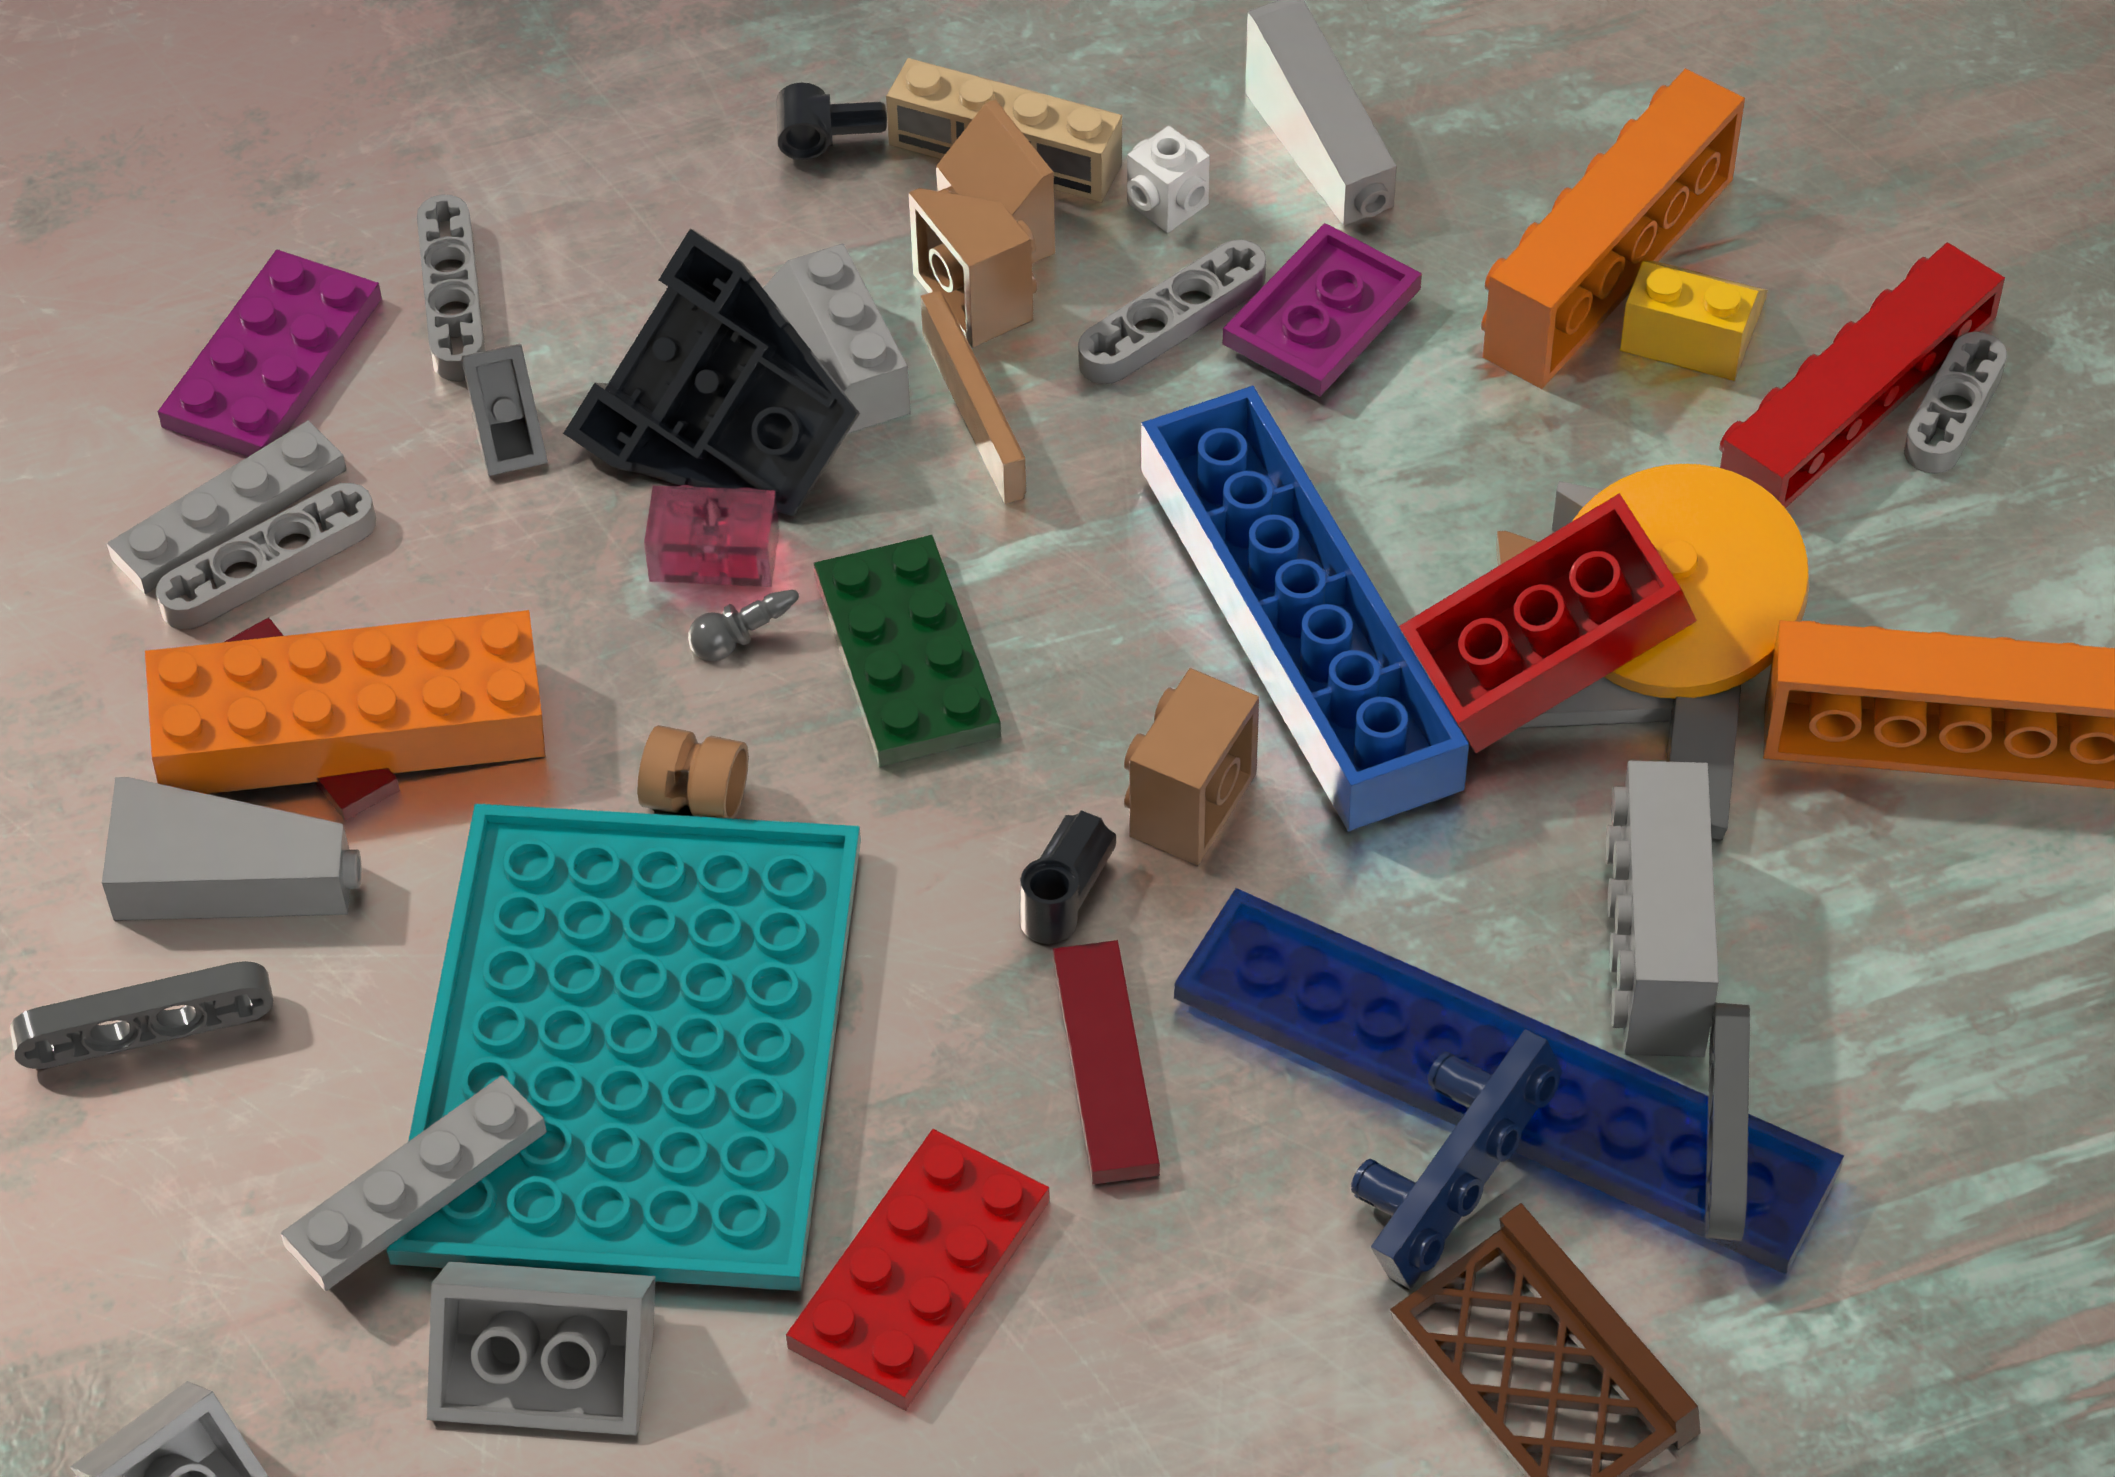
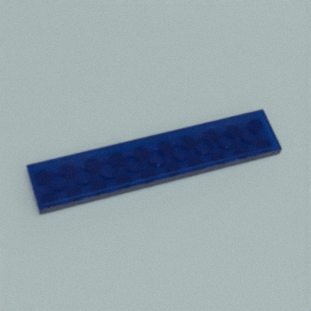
(1391, 1021)

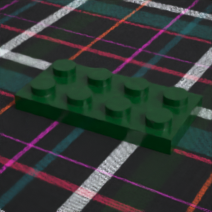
(906, 650)

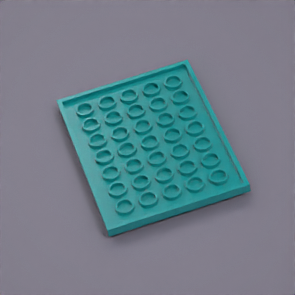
(667, 1020)

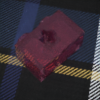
(711, 536)

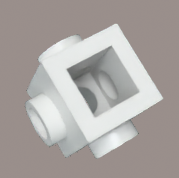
(1168, 178)

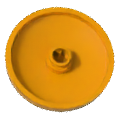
(1736, 565)

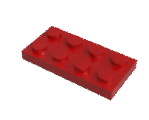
(918, 1269)

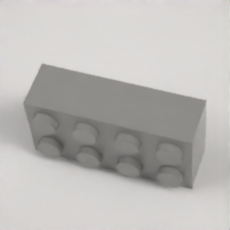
(1662, 909)

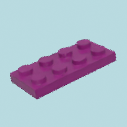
(270, 354)

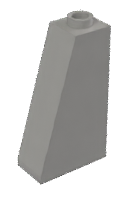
(1316, 111)
(220, 858)

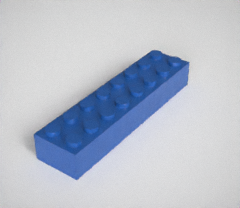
(1303, 609)

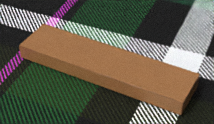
(973, 397)

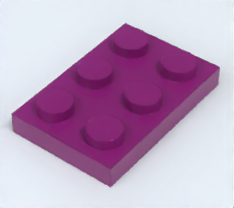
(1322, 309)

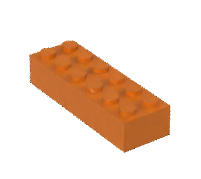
(1600, 231)
(344, 703)
(1942, 704)

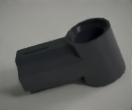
(1063, 876)

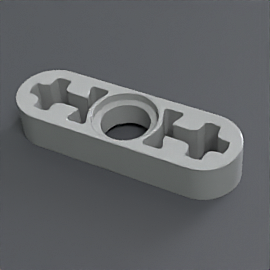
(1956, 423)

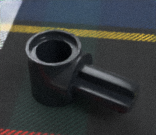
(809, 120)

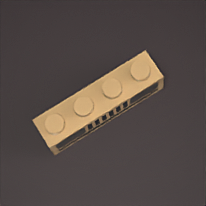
(935, 105)

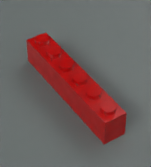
(1862, 374)

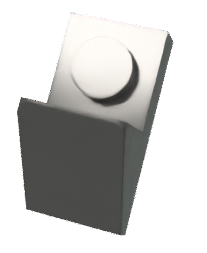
(504, 409)

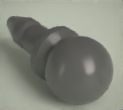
(716, 634)

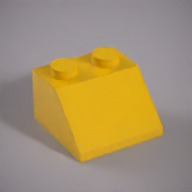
(1690, 319)

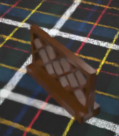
(1584, 1316)

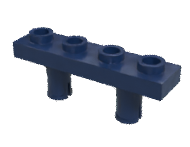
(1456, 1176)

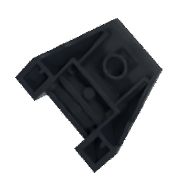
(717, 389)

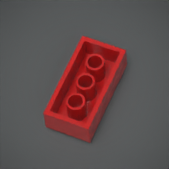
(1548, 622)

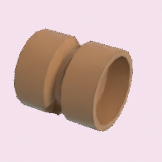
(714, 777)

